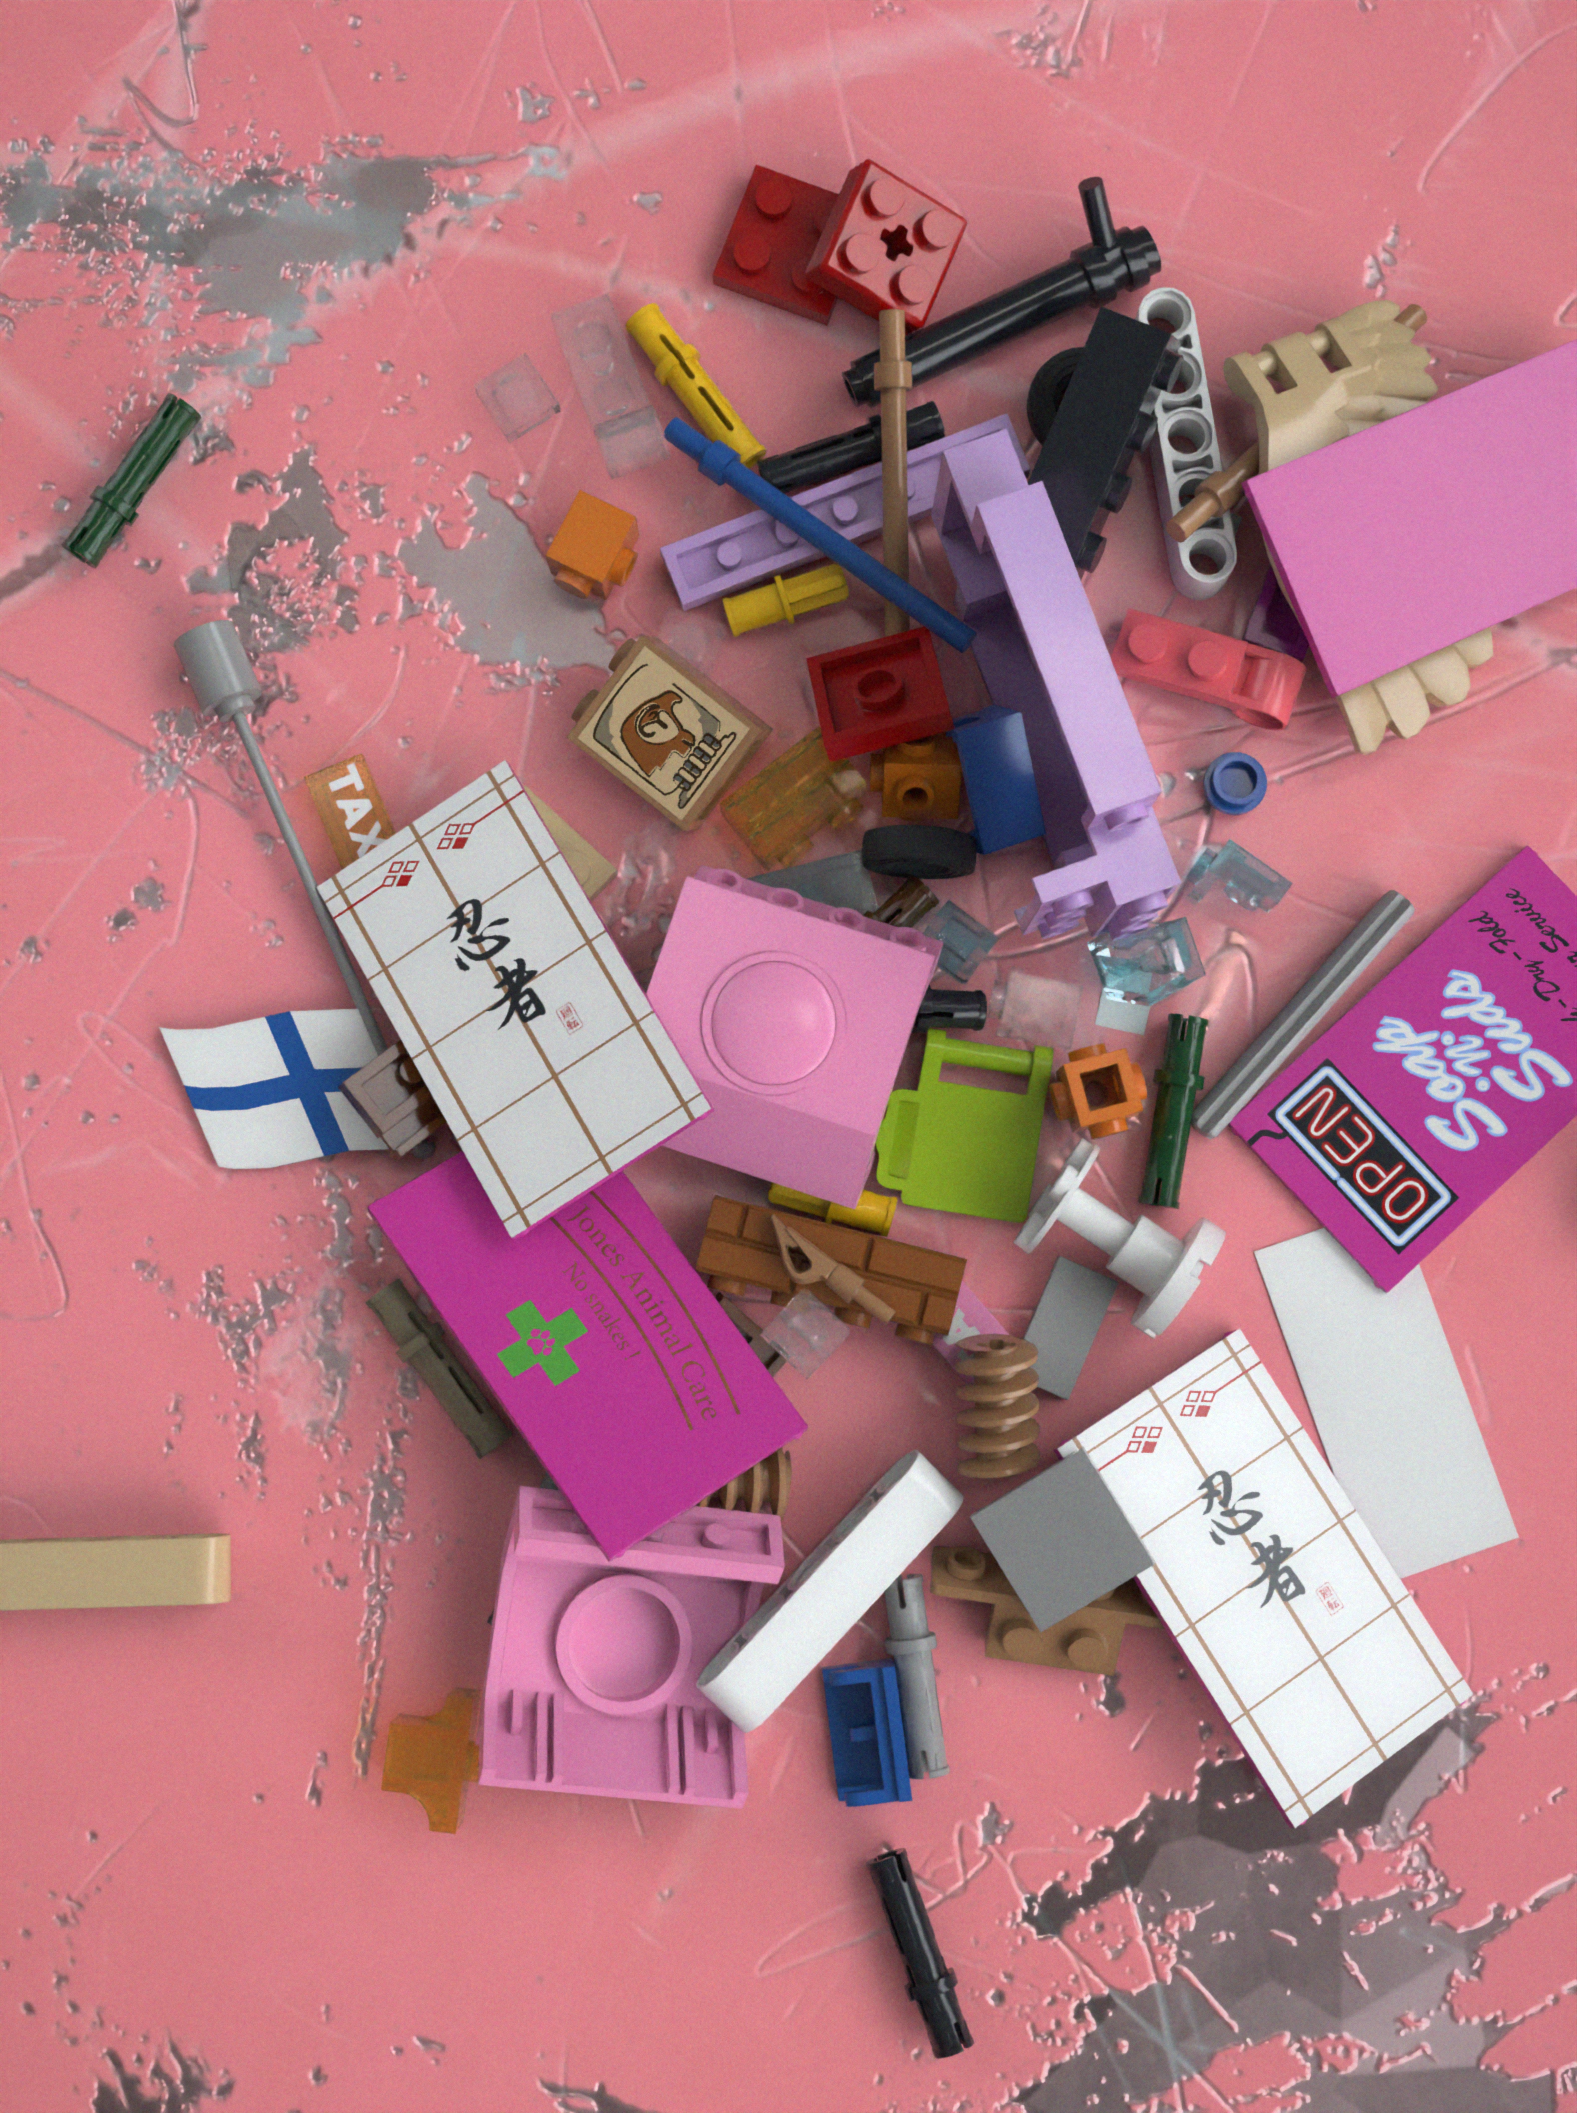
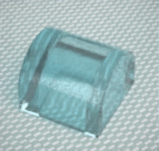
(964, 939)

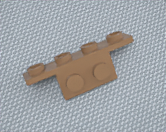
(1081, 1642)

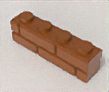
(910, 1279)

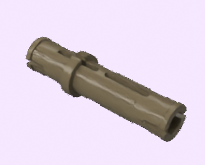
(439, 1368)

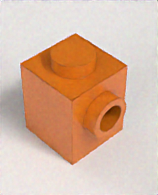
(593, 548)

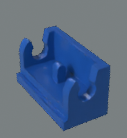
(998, 778)
(867, 1733)

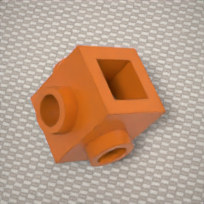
(918, 779)
(1118, 1077)

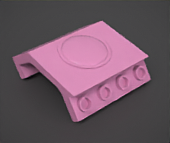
(788, 1027)
(604, 1657)

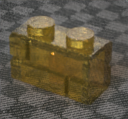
(793, 802)

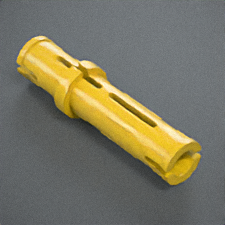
(680, 368)

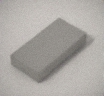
(1067, 1323)

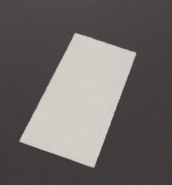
(1387, 1404)

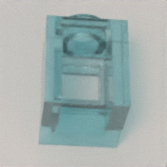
(1148, 963)

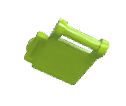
(965, 1143)

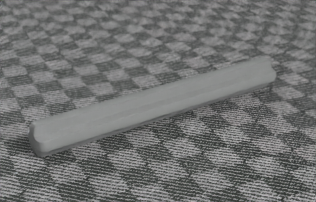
(1301, 1014)

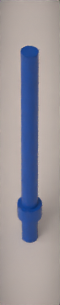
(723, 466)

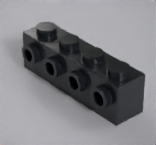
(1102, 427)

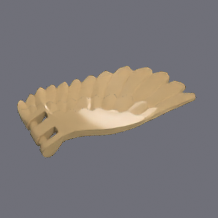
(1376, 382)

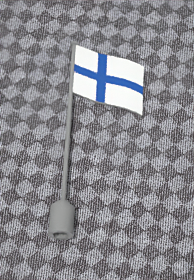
(272, 1081)

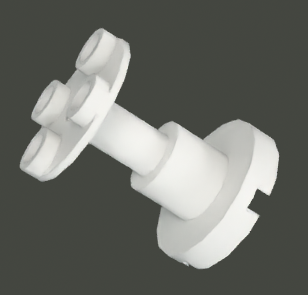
(1139, 1252)

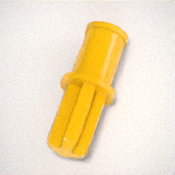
(786, 599)
(872, 1212)

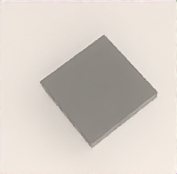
(1062, 1539)

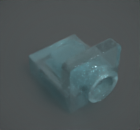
(1247, 878)

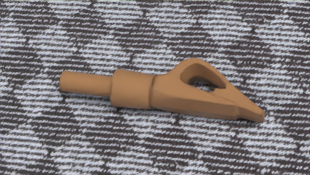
(823, 1268)

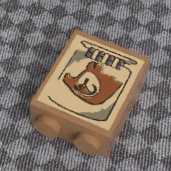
(667, 731)

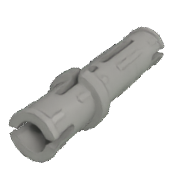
(911, 1647)

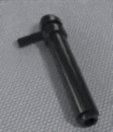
(1089, 278)

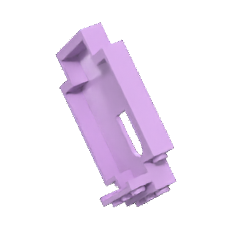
(1050, 662)

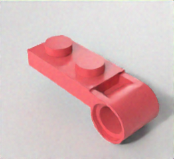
(1209, 667)

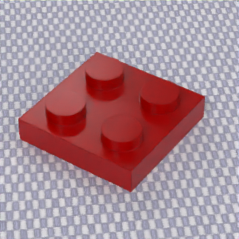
(774, 244)
(879, 694)

